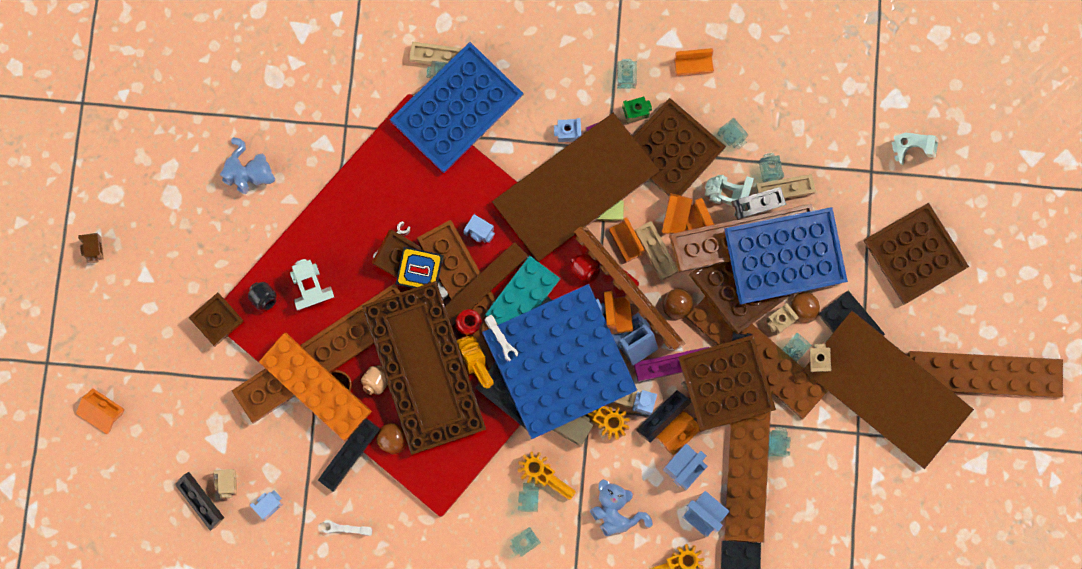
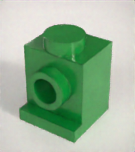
(632, 114)

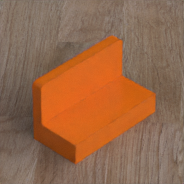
(693, 62)
(676, 214)
(698, 216)
(626, 240)
(618, 314)
(99, 410)
(678, 432)

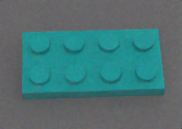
(523, 292)

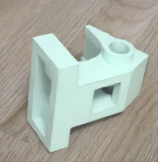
(927, 142)
(715, 185)
(304, 270)

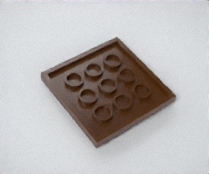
(677, 147)
(916, 253)
(720, 289)
(726, 383)

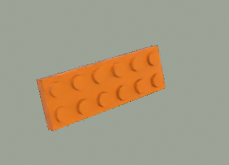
(315, 386)

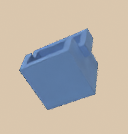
(637, 343)
(686, 466)
(705, 514)

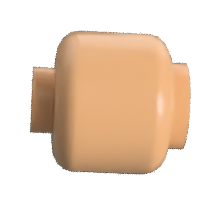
(374, 380)

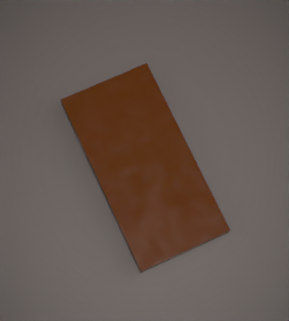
(575, 186)
(423, 367)
(890, 390)

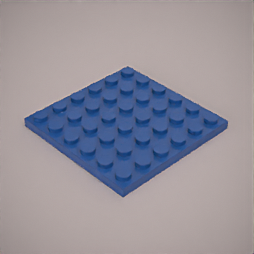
(563, 362)

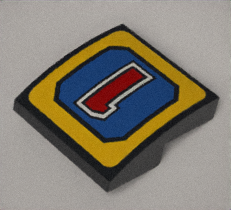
(418, 267)

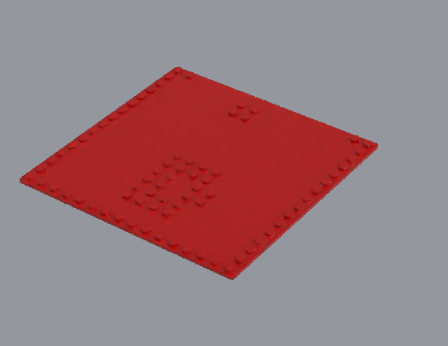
(343, 230)

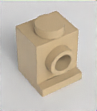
(778, 326)
(816, 365)
(226, 483)

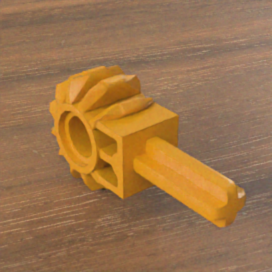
(474, 359)
(603, 415)
(544, 475)
(676, 561)

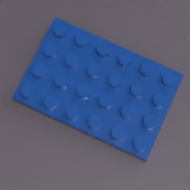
(456, 107)
(785, 255)

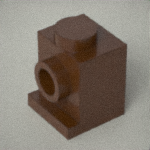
(91, 247)

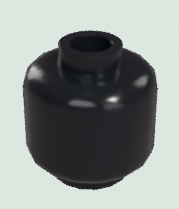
(262, 296)

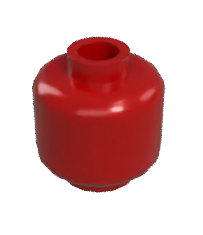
(584, 267)
(472, 317)

